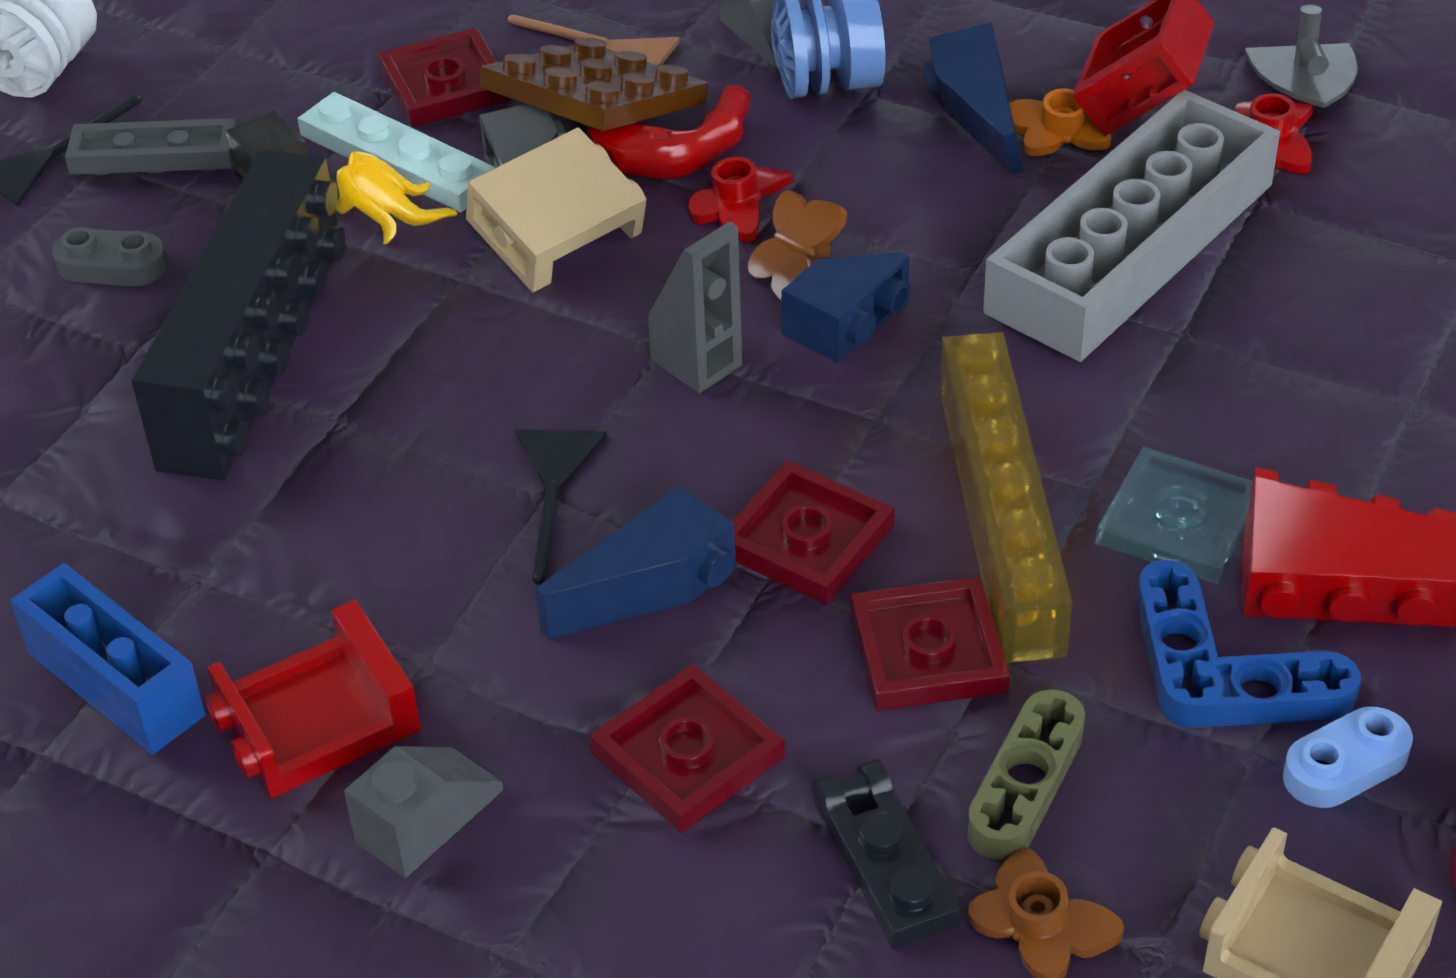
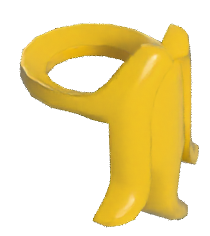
(381, 190)

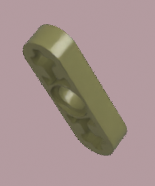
(1033, 800)

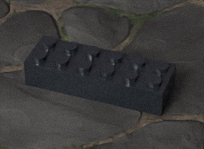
(239, 316)

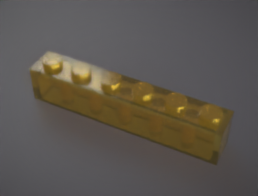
(1005, 499)

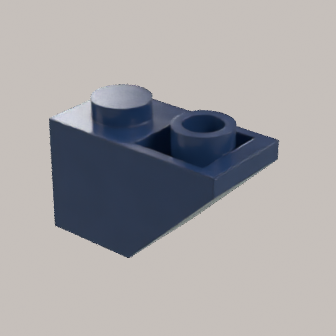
(844, 301)

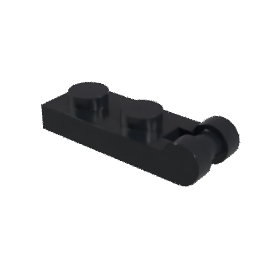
(886, 855)

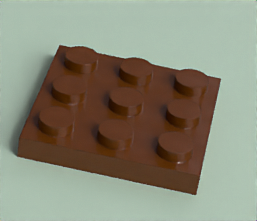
(594, 84)

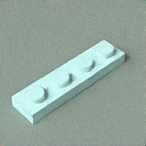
(352, 127)

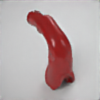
(670, 153)

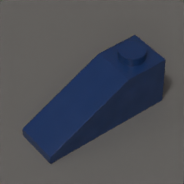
(974, 89)
(642, 568)

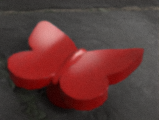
(1286, 116)
(736, 195)

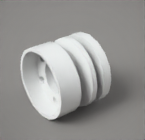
(40, 41)

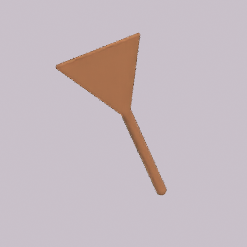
(655, 49)

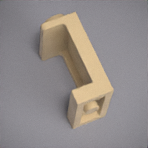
(552, 205)
(1308, 926)

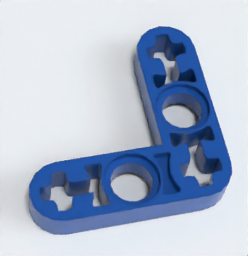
(1219, 679)

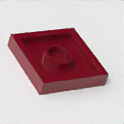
(439, 76)
(809, 531)
(929, 643)
(687, 747)

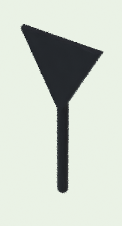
(23, 170)
(556, 459)

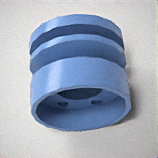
(820, 37)

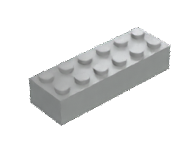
(1129, 224)

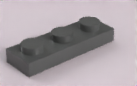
(149, 146)

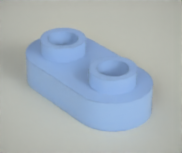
(1360, 752)

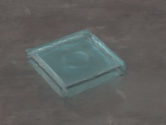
(1177, 513)

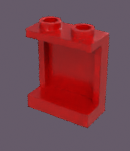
(315, 706)

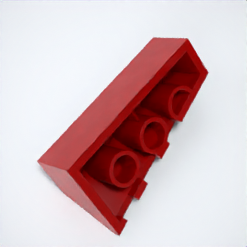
(1345, 557)

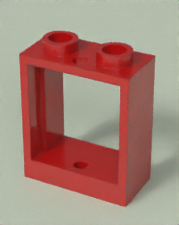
(1143, 64)

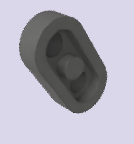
(109, 257)

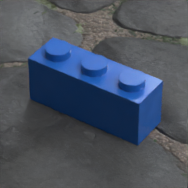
(108, 658)

